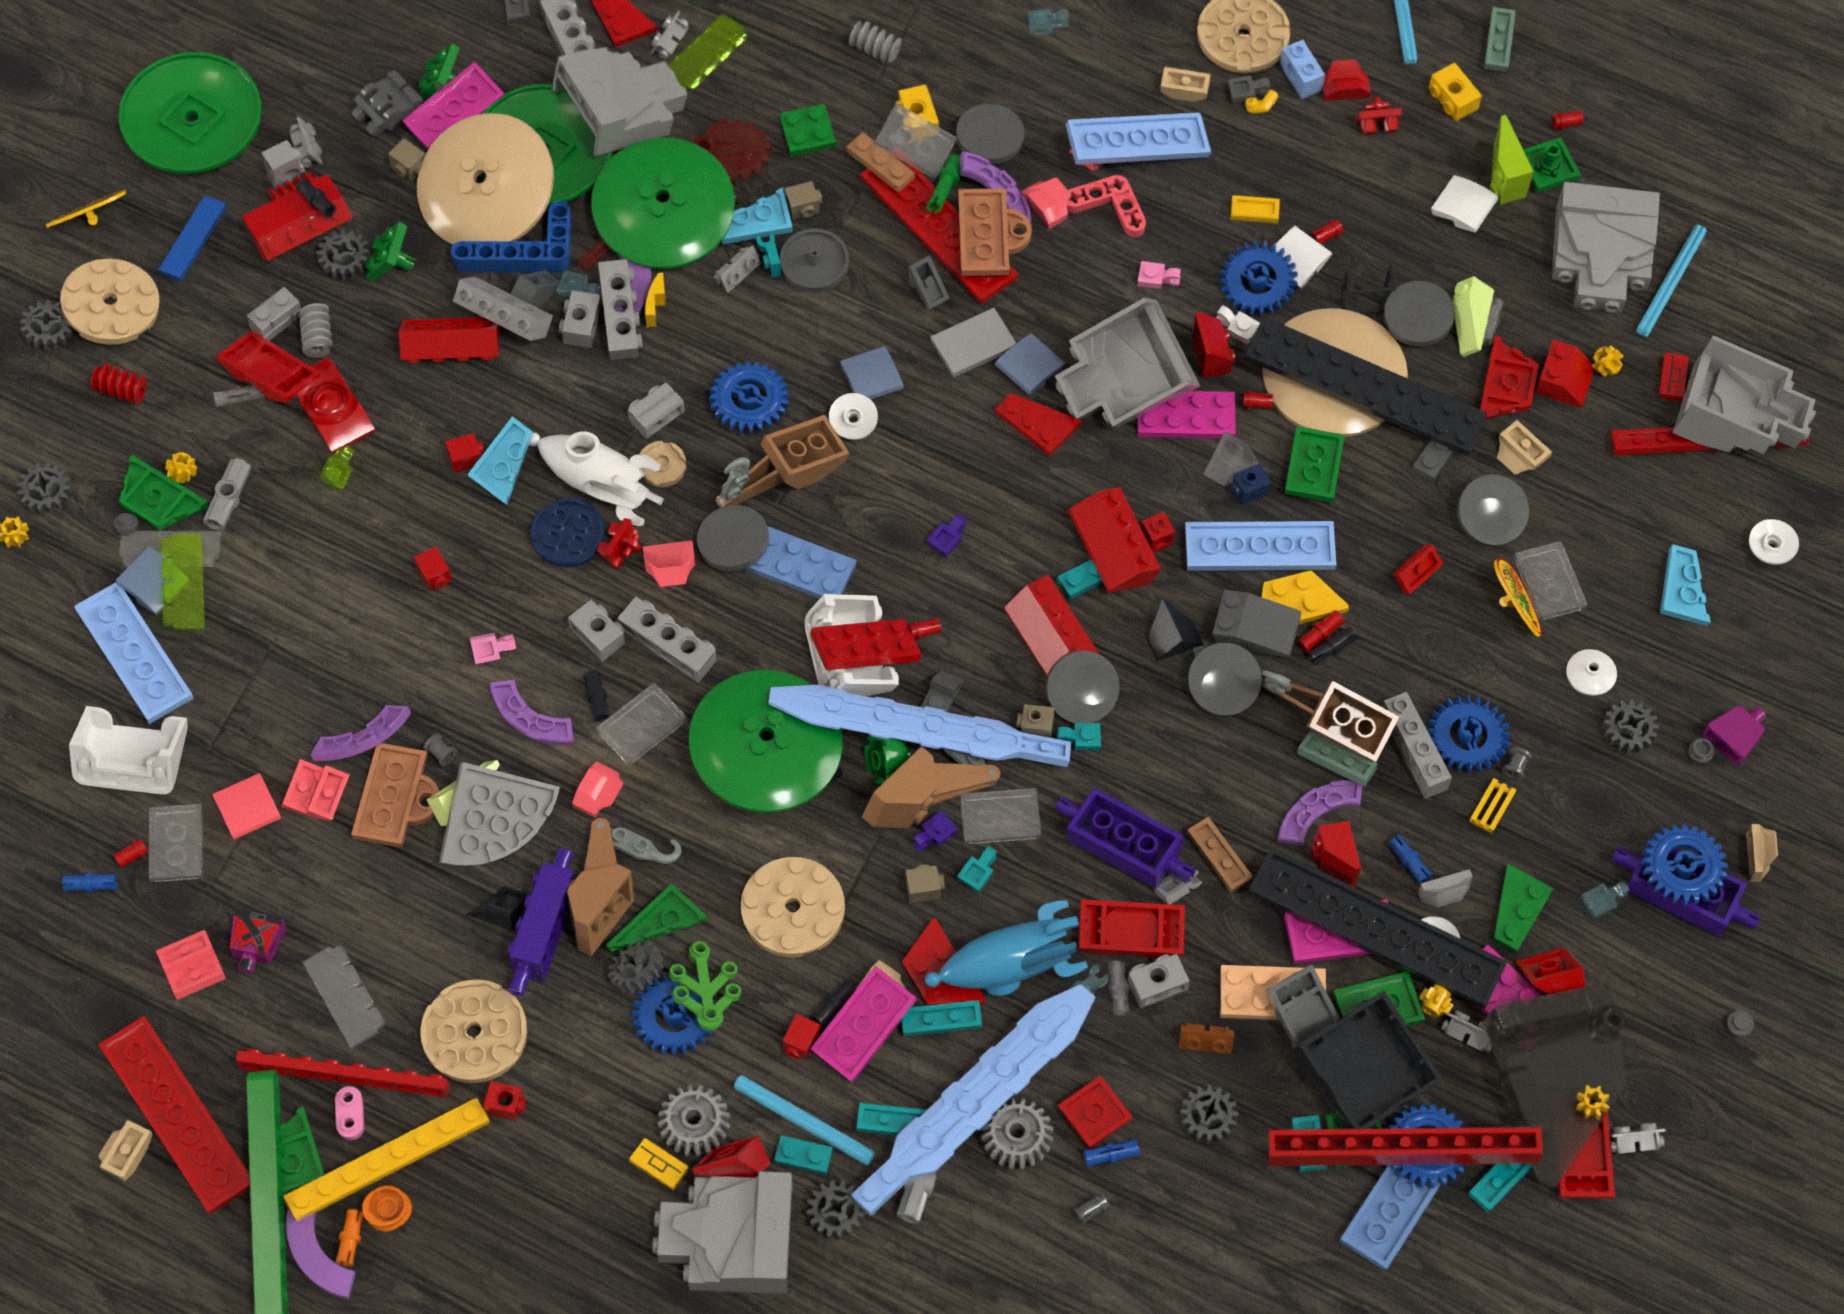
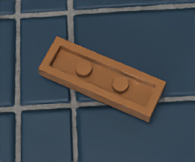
(880, 162)
(1219, 855)

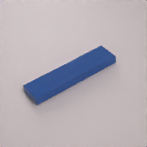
(192, 238)

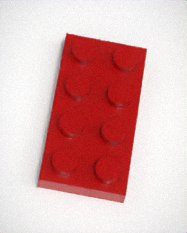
(865, 644)

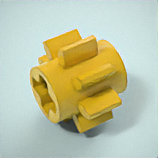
(1607, 360)
(181, 467)
(13, 532)
(1436, 1001)
(1590, 1094)

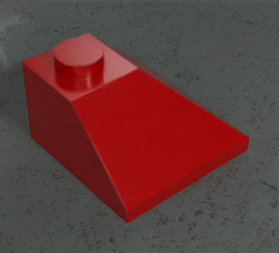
(1552, 971)
(736, 1159)

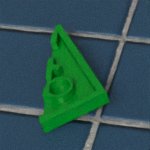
(663, 916)

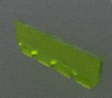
(699, 57)
(186, 588)

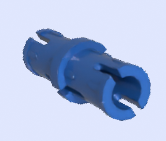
(1410, 859)
(89, 882)
(1111, 1152)

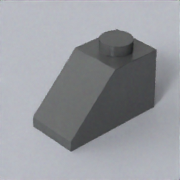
(535, 288)

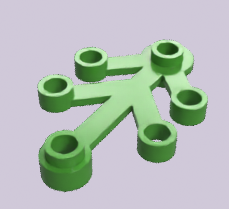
(704, 988)

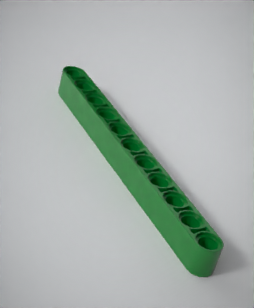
(266, 1193)

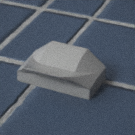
(1445, 889)

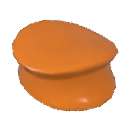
(386, 1208)

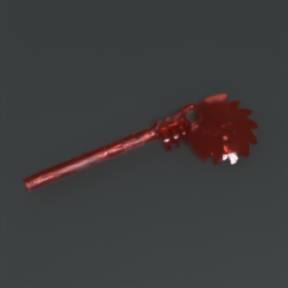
(733, 145)

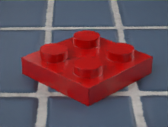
(1095, 1112)

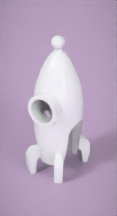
(599, 471)

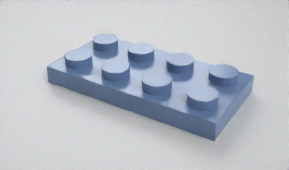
(803, 565)
(1387, 1217)

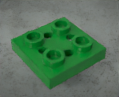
(438, 72)
(1552, 159)
(388, 253)

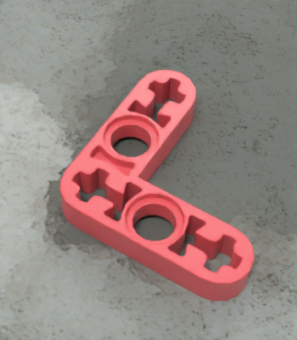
(1115, 196)

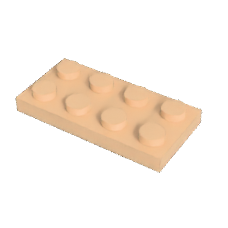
(1245, 993)

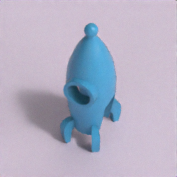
(1012, 954)

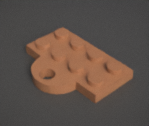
(988, 232)
(393, 796)

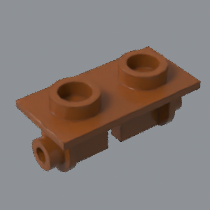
(1215, 1040)

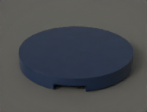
(567, 532)

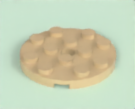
(1243, 53)
(104, 323)
(799, 931)
(467, 1005)

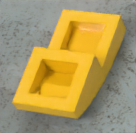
(655, 298)

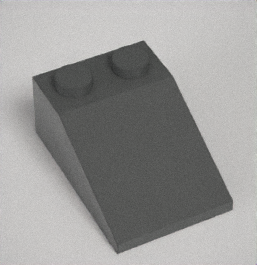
(1256, 624)

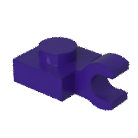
(946, 537)
(936, 830)

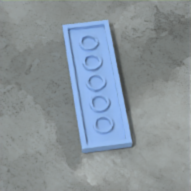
(1138, 138)
(1260, 545)
(133, 652)

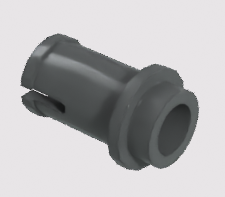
(1092, 1208)

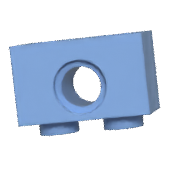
(1302, 69)

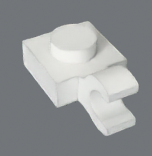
(1239, 326)

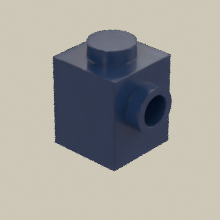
(1251, 484)

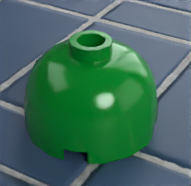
(884, 757)

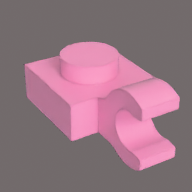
(1154, 274)
(487, 647)

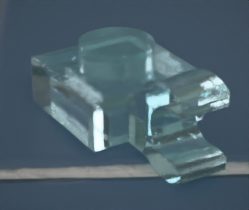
(1043, 21)
(576, 282)
(1602, 900)
(1092, 982)

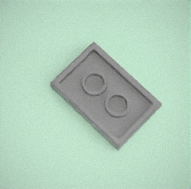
(973, 342)

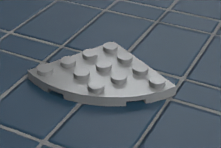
(493, 815)

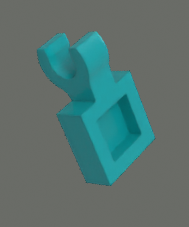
(771, 259)
(1085, 736)
(977, 872)

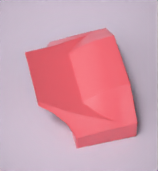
(1048, 201)
(669, 562)
(597, 789)

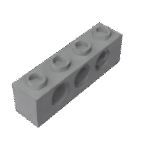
(564, 24)
(502, 308)
(620, 345)
(692, 664)
(1417, 747)

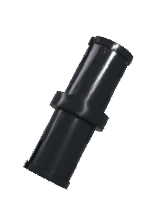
(316, 197)
(1332, 645)
(597, 695)
(833, 1003)

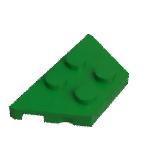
(157, 497)
(299, 1153)

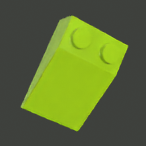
(1510, 165)

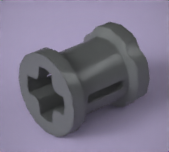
(440, 749)
(1517, 763)

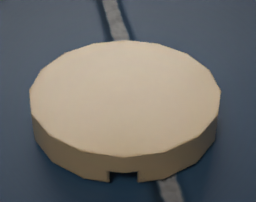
(671, 461)

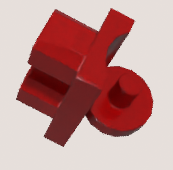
(1369, 118)
(623, 543)

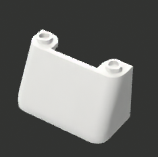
(841, 610)
(125, 755)

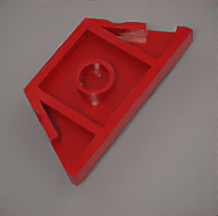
(1508, 381)
(928, 956)

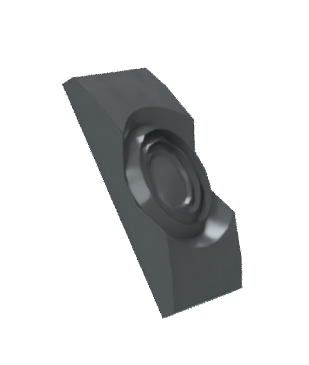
(1302, 1005)

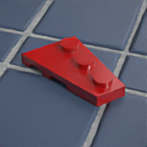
(622, 21)
(1037, 423)

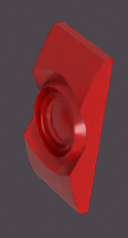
(267, 367)
(334, 408)
(1131, 928)
(1591, 1170)

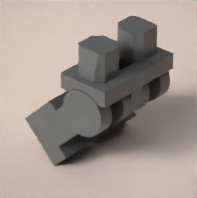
(386, 103)

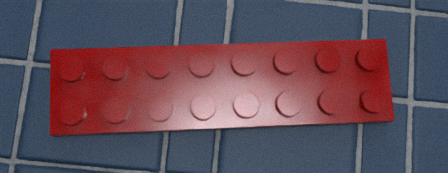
(935, 230)
(176, 1115)

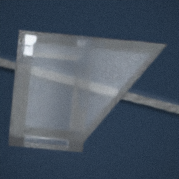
(1229, 458)

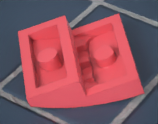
(315, 790)
(246, 806)
(190, 964)

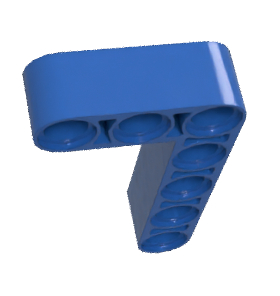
(521, 250)

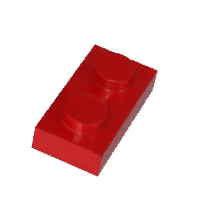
(1418, 568)

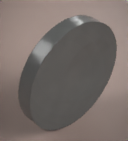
(990, 132)
(814, 260)
(1419, 313)
(1493, 510)
(733, 538)
(1224, 679)
(1082, 686)

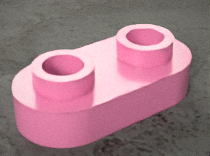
(349, 1111)

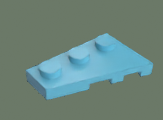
(760, 219)
(502, 460)
(1682, 587)

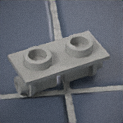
(673, 28)
(304, 135)
(741, 265)
(1460, 1026)
(1647, 1136)

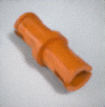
(349, 1238)

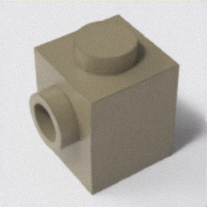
(406, 159)
(803, 200)
(1036, 720)
(924, 883)

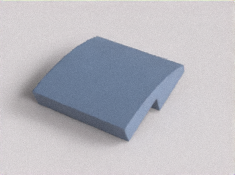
(1030, 363)
(872, 373)
(145, 580)

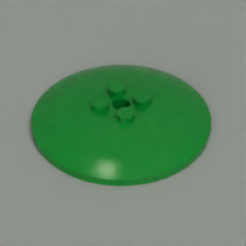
(185, 86)
(564, 133)
(666, 232)
(757, 772)

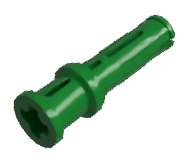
(947, 178)

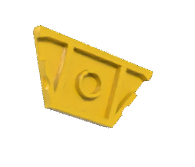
(1305, 593)

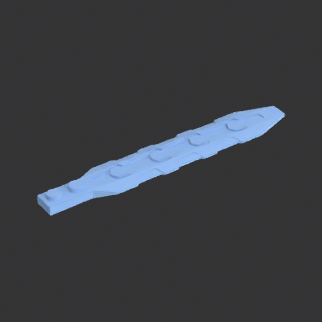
(915, 724)
(973, 1099)

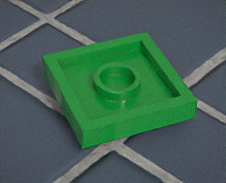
(807, 130)

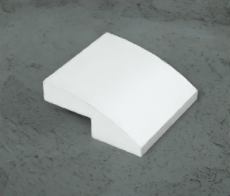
(1464, 203)
(1304, 252)

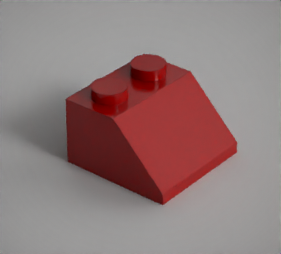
(1212, 346)
(1565, 374)
(1336, 852)

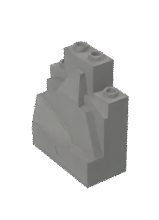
(619, 97)
(1604, 243)
(1126, 366)
(1742, 402)
(730, 1234)

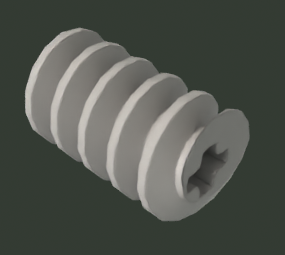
(874, 43)
(315, 330)

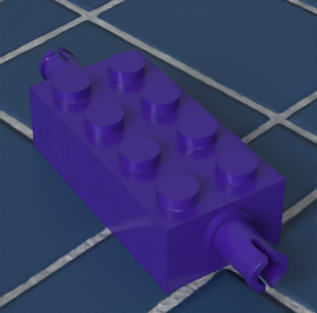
(1125, 838)
(1709, 915)
(541, 924)

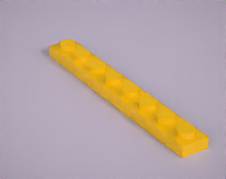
(386, 1159)

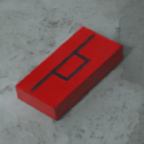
(1673, 377)

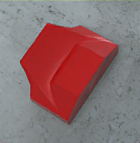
(1345, 81)

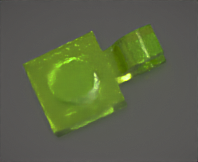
(337, 469)

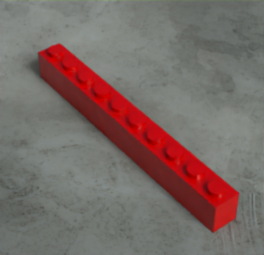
(1405, 1146)

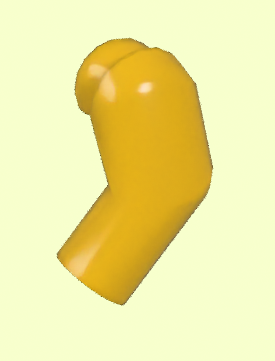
(1261, 106)

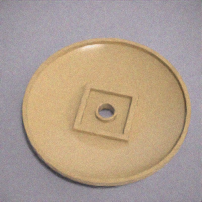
(515, 184)
(1352, 334)

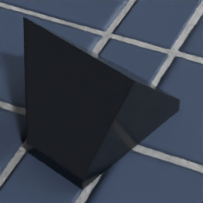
(1172, 633)
(501, 909)

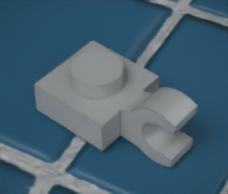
(1174, 888)

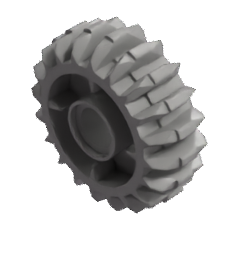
(696, 1136)
(1014, 1149)

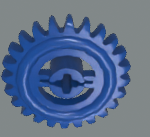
(1254, 259)
(753, 408)
(1472, 719)
(1673, 876)
(656, 1034)
(1427, 1119)

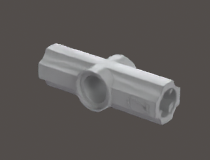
(222, 505)
(915, 1197)

